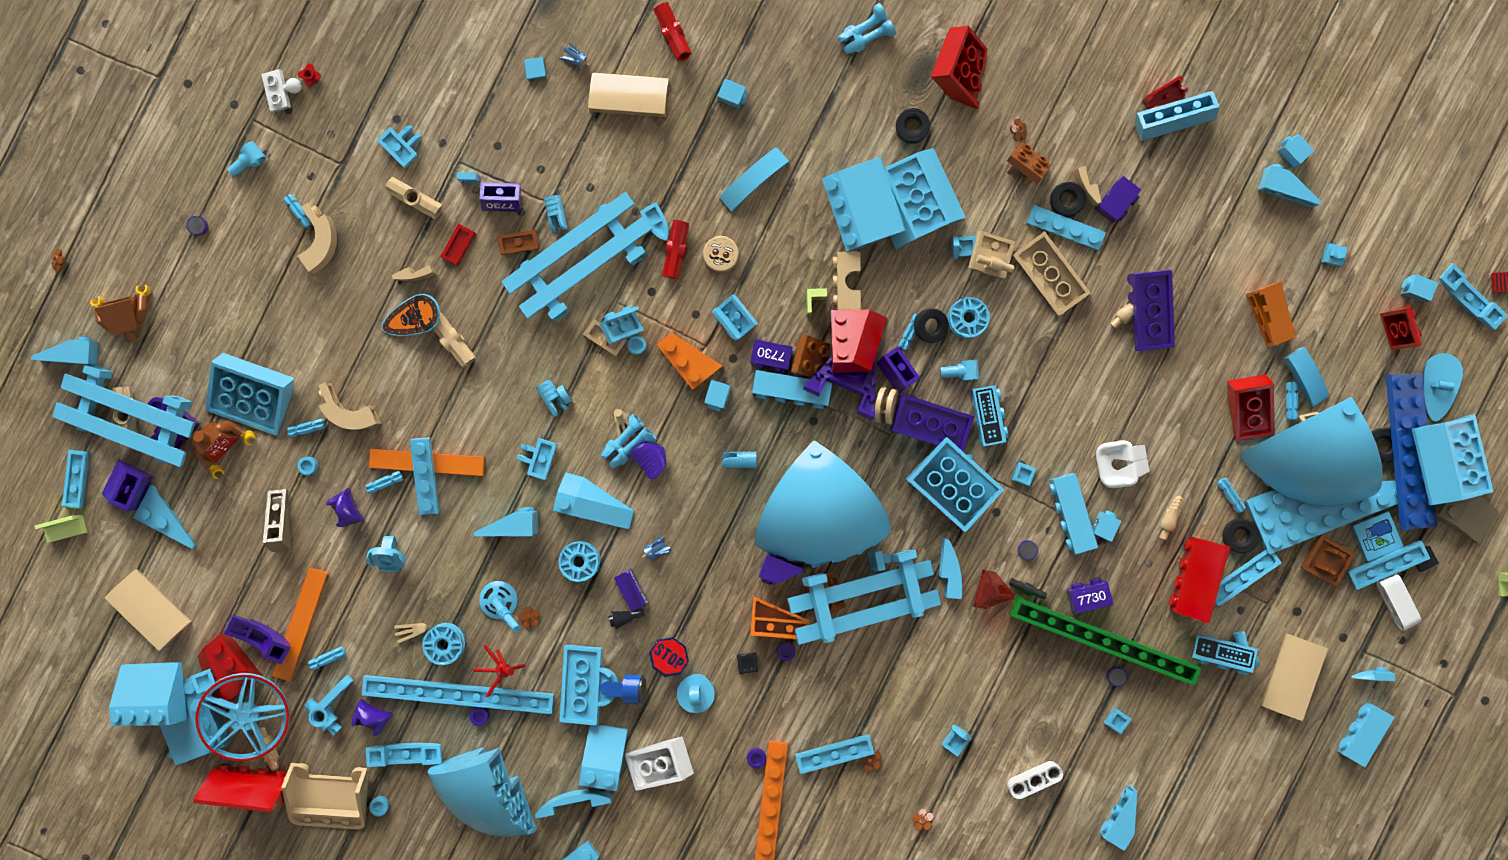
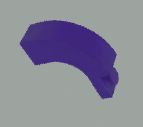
(268, 641)

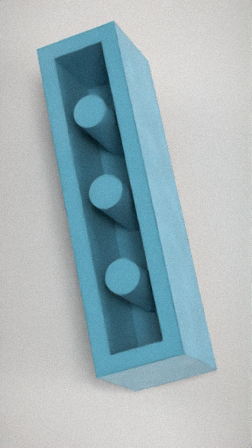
(1176, 116)
(790, 388)
(1073, 513)

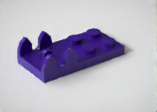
(1152, 309)
(931, 422)

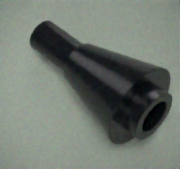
(620, 618)

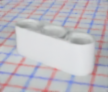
(1399, 602)
(1044, 780)

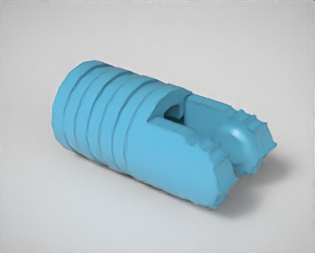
(555, 209)
(548, 394)
(739, 459)

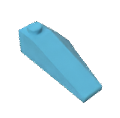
(585, 500)

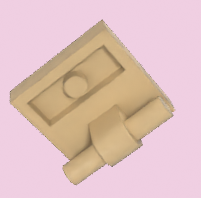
(992, 255)

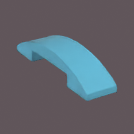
(753, 178)
(1470, 299)
(403, 754)
(596, 796)

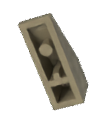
(277, 521)

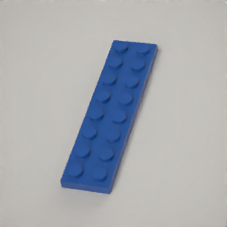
(1408, 412)

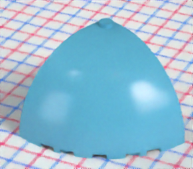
(1321, 459)
(821, 512)
(482, 794)

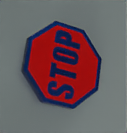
(668, 657)

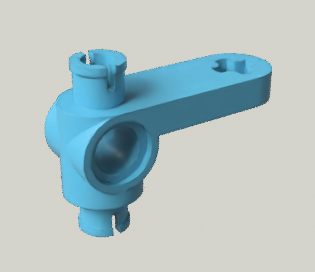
(329, 722)

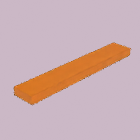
(442, 462)
(301, 622)

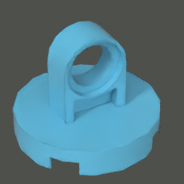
(386, 556)
(695, 693)

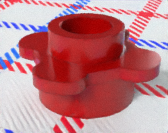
(315, 76)

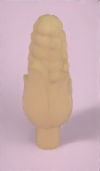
(1124, 316)
(1171, 517)
(272, 757)

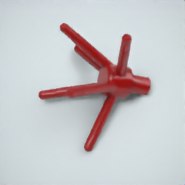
(502, 669)

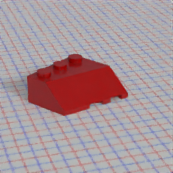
(961, 66)
(855, 339)
(225, 659)

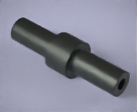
(1028, 588)

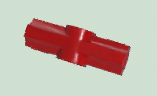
(672, 31)
(676, 249)

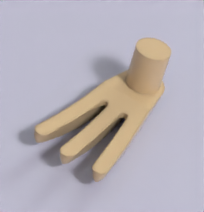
(620, 419)
(417, 629)

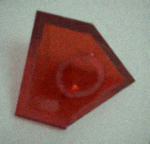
(991, 591)

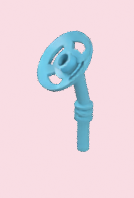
(499, 603)

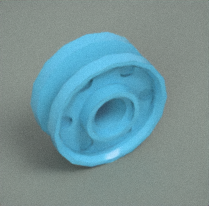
(978, 311)
(567, 561)
(432, 646)

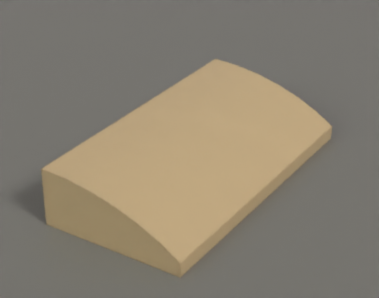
(628, 95)
(1051, 273)
(148, 610)
(1294, 677)

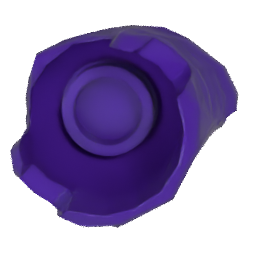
(650, 458)
(345, 508)
(370, 717)

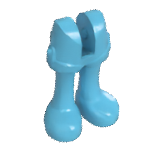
(879, 16)
(644, 436)

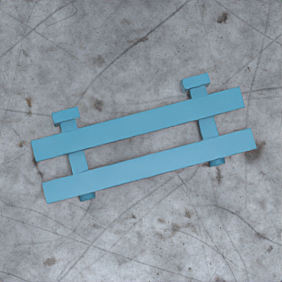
(548, 294)
(94, 393)
(820, 598)

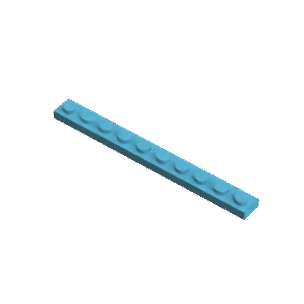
(457, 694)

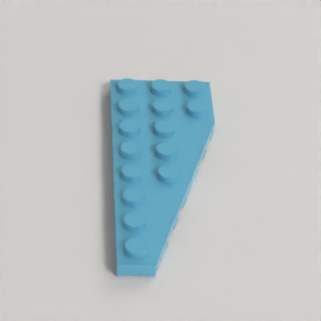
(1290, 521)

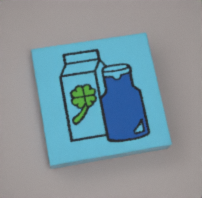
(1377, 536)

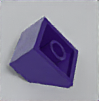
(778, 569)

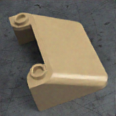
(325, 799)

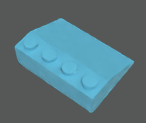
(863, 204)
(248, 393)
(955, 484)
(148, 695)
(183, 736)

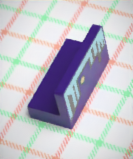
(631, 590)

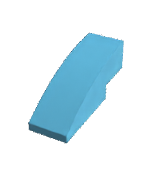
(1307, 376)
(950, 569)

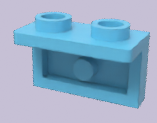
(734, 317)
(621, 325)

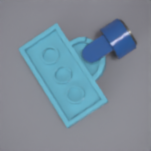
(590, 685)

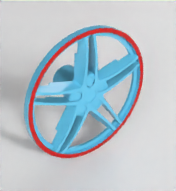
(242, 717)

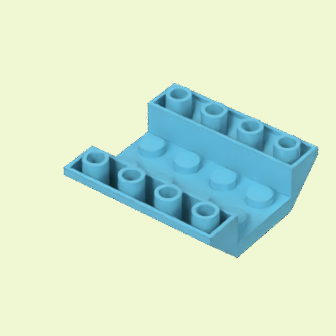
(922, 196)
(1452, 460)

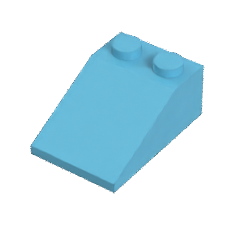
(520, 523)
(603, 757)

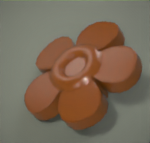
(1018, 129)
(58, 260)
(529, 617)
(871, 760)
(923, 820)

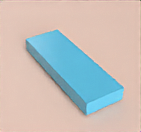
(76, 479)

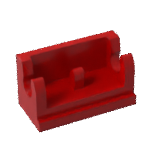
(1166, 94)

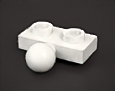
(277, 90)

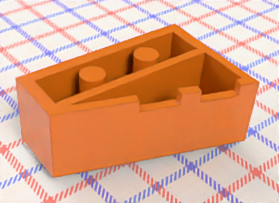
(1272, 314)
(689, 362)
(773, 621)

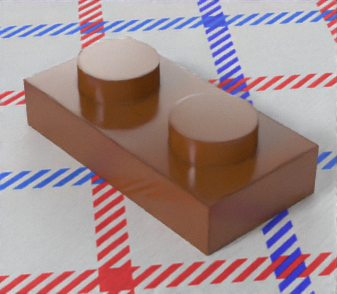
(518, 242)

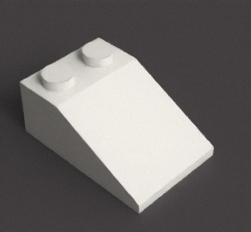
(659, 764)

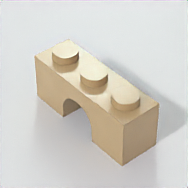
(846, 264)

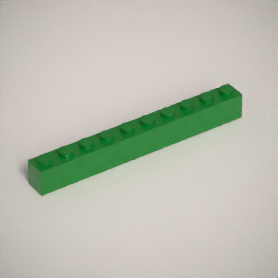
(1105, 640)

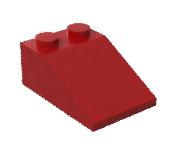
(1401, 328)
(1252, 407)

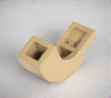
(325, 240)
(337, 414)

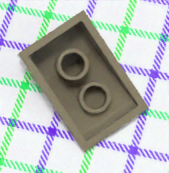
(1468, 517)

